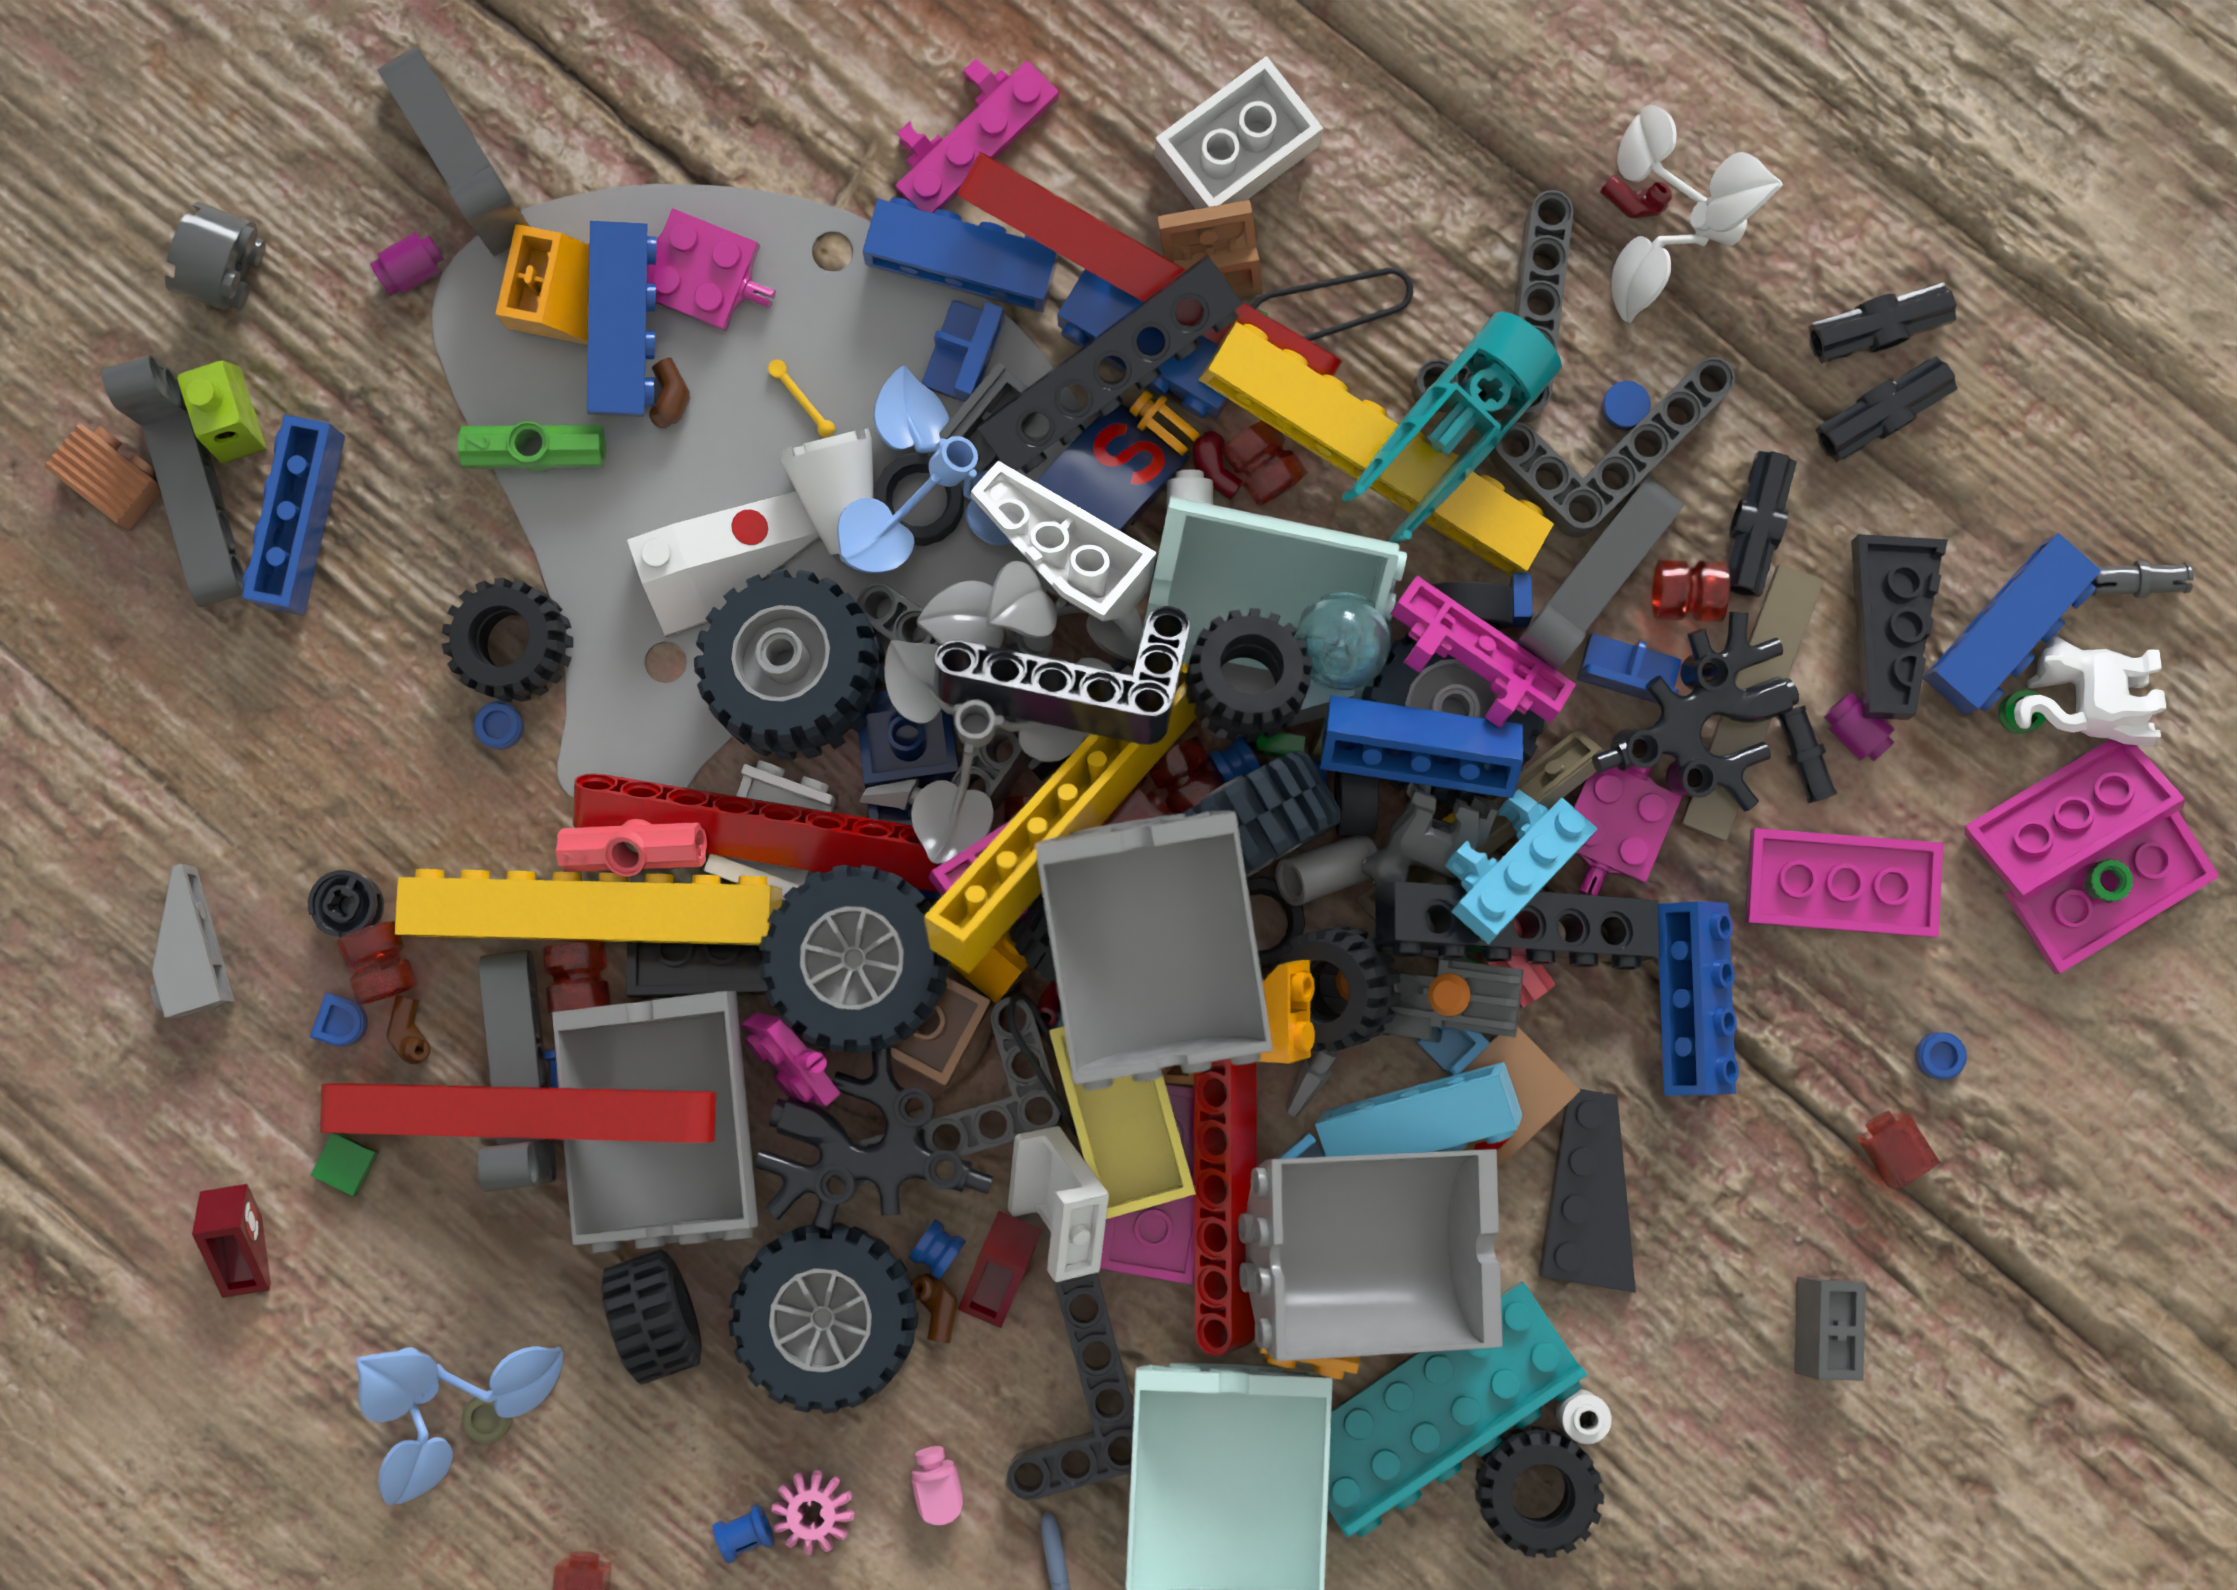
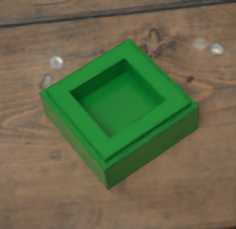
(1279, 744)
(344, 1164)

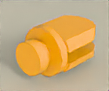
(1150, 410)

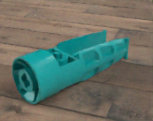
(1512, 366)

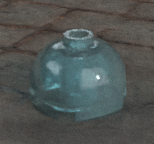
(1345, 640)

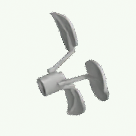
(1023, 606)
(962, 615)
(947, 815)

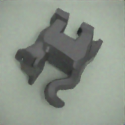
(1428, 841)

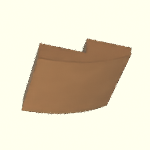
(1224, 235)

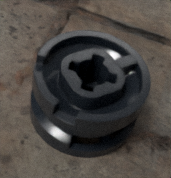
(345, 903)

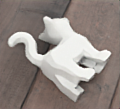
(2102, 693)

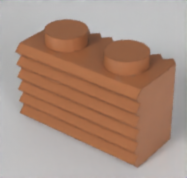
(105, 476)

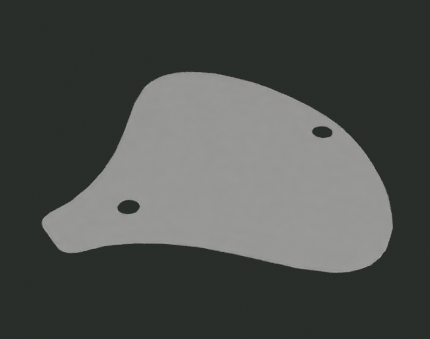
(840, 346)

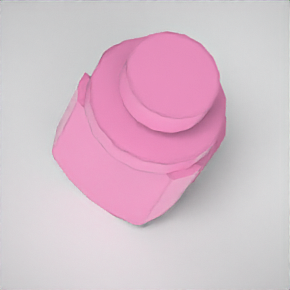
(936, 1487)

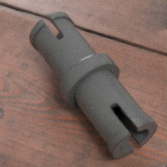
(2143, 579)

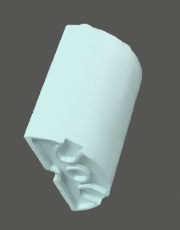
(1243, 560)
(1228, 1478)

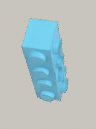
(1425, 1116)

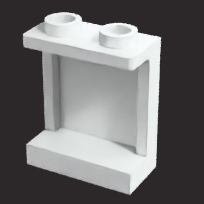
(768, 784)
(1063, 1190)

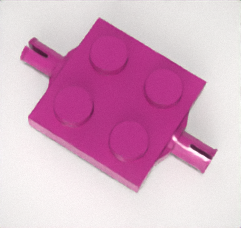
(704, 270)
(1630, 822)
(797, 1066)

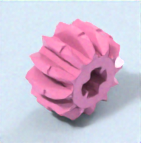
(830, 1511)

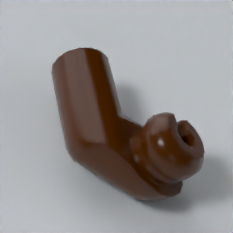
(673, 397)
(404, 1034)
(940, 1303)

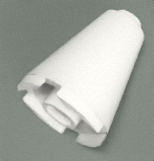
(830, 477)

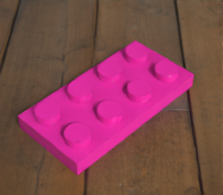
(2073, 817)
(1844, 883)
(2073, 926)
(1161, 1237)

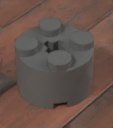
(214, 257)

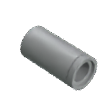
(1323, 869)

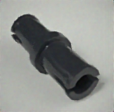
(1806, 754)

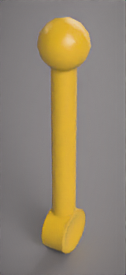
(779, 371)

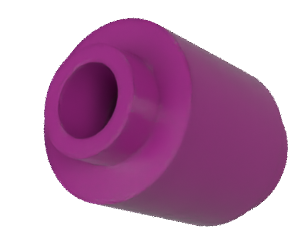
(407, 263)
(1859, 734)

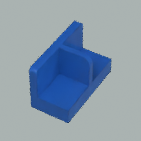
(963, 349)
(1625, 666)

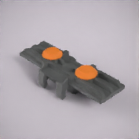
(1459, 997)

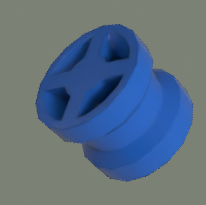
(1234, 760)
(937, 1249)

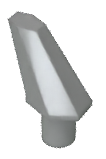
(895, 794)
(1312, 1077)

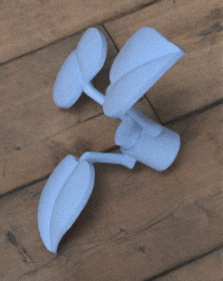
(907, 417)
(402, 1379)

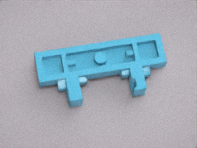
(1506, 887)

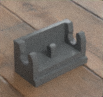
(988, 397)
(1830, 1329)

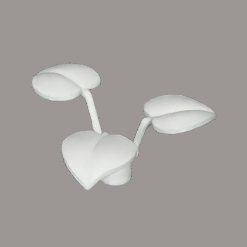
(1736, 192)

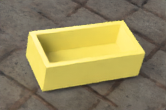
(1127, 1138)

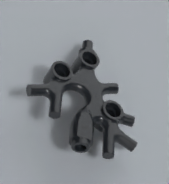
(1682, 717)
(885, 1164)

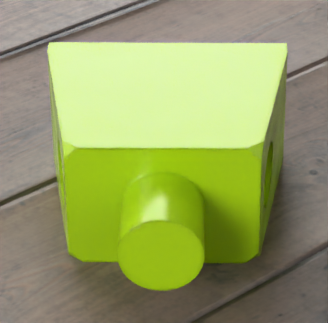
(218, 404)

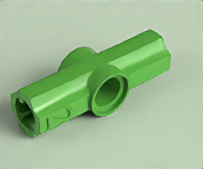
(503, 445)

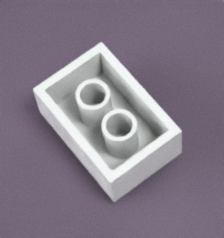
(1238, 139)

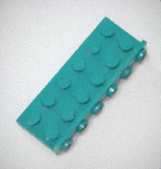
(1440, 1410)

